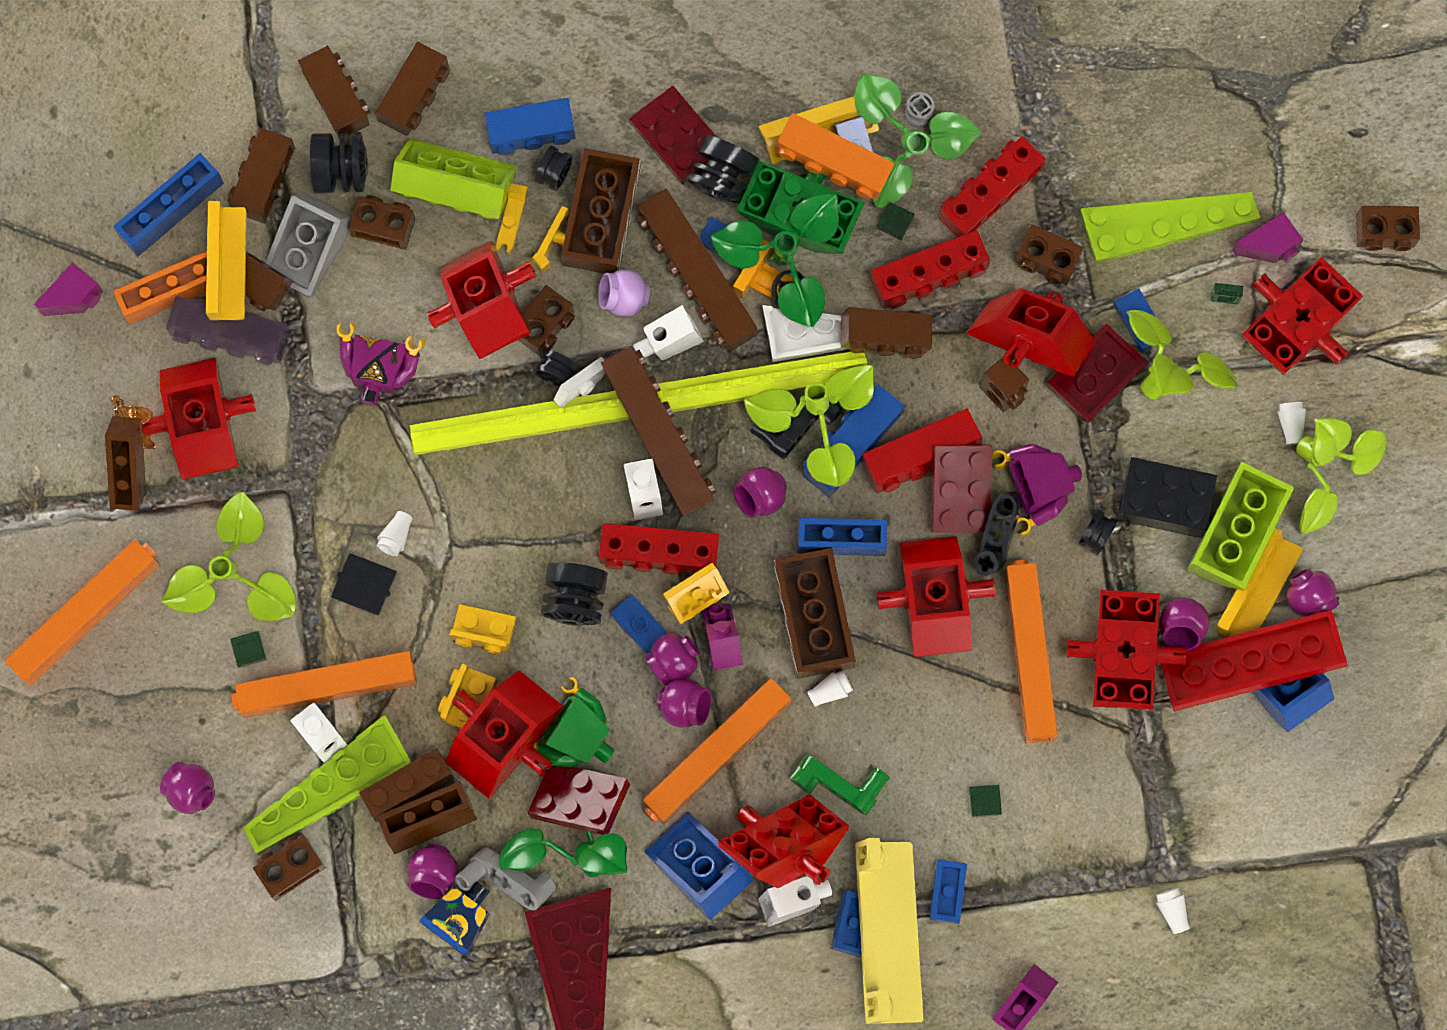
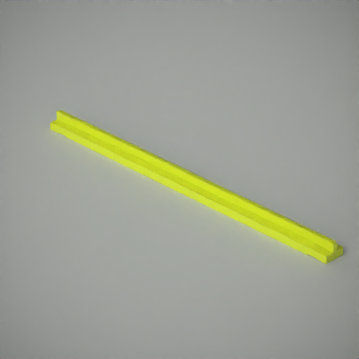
(607, 407)

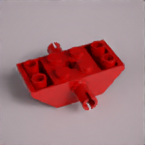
(483, 299)
(1320, 299)
(1035, 329)
(201, 443)
(940, 623)
(1132, 623)
(522, 712)
(786, 842)

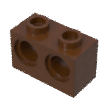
(1386, 220)
(379, 228)
(1052, 248)
(551, 325)
(1004, 385)
(293, 874)

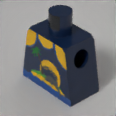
(458, 918)

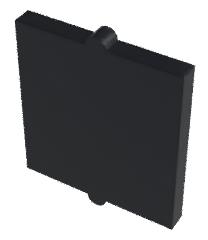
(364, 584)

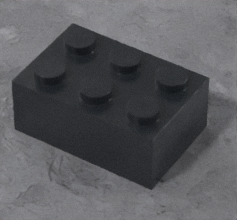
(1167, 497)

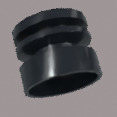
(339, 162)
(722, 169)
(573, 599)

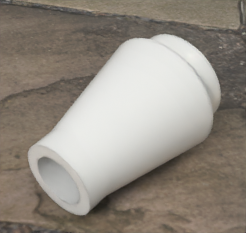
(1292, 421)
(394, 536)
(831, 688)
(1173, 908)

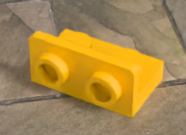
(696, 593)
(483, 629)
(474, 683)

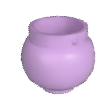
(623, 292)

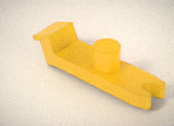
(511, 217)
(553, 235)

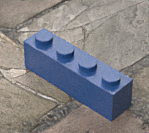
(168, 204)
(862, 430)

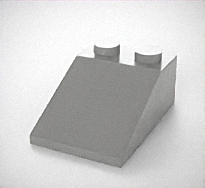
(308, 241)

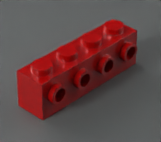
(992, 188)
(930, 269)
(912, 454)
(657, 549)

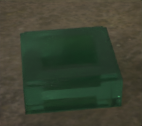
(895, 221)
(1226, 293)
(248, 649)
(985, 801)

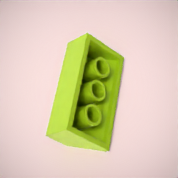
(453, 178)
(1240, 528)

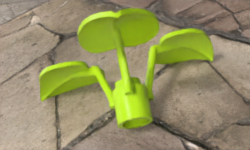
(1165, 374)
(775, 407)
(1330, 438)
(192, 590)

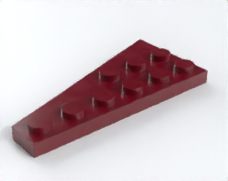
(573, 958)

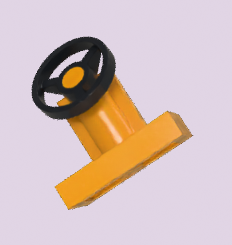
(763, 278)

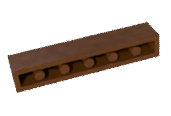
(696, 270)
(657, 430)

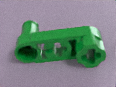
(812, 772)

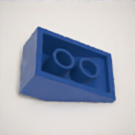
(1296, 700)
(699, 866)

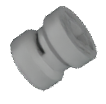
(918, 116)

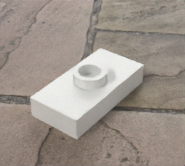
(581, 383)

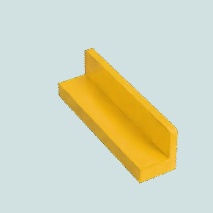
(823, 116)
(226, 262)
(1252, 606)

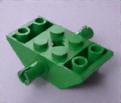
(775, 194)

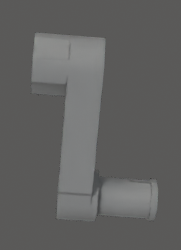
(526, 890)

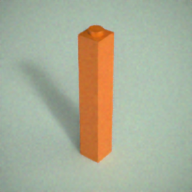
(83, 612)
(1030, 652)
(324, 684)
(716, 752)

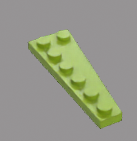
(1144, 226)
(332, 786)

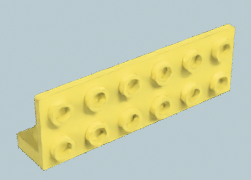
(888, 932)

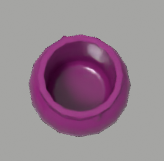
(760, 492)
(1312, 593)
(1184, 623)
(672, 657)
(684, 703)
(188, 787)
(431, 871)

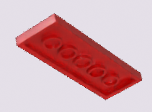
(1256, 660)

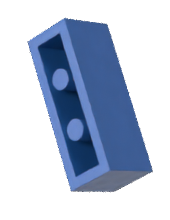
(530, 126)
(844, 536)

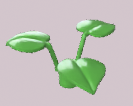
(949, 134)

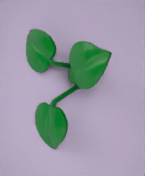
(814, 218)
(596, 857)

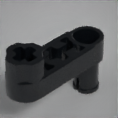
(784, 442)
(990, 545)

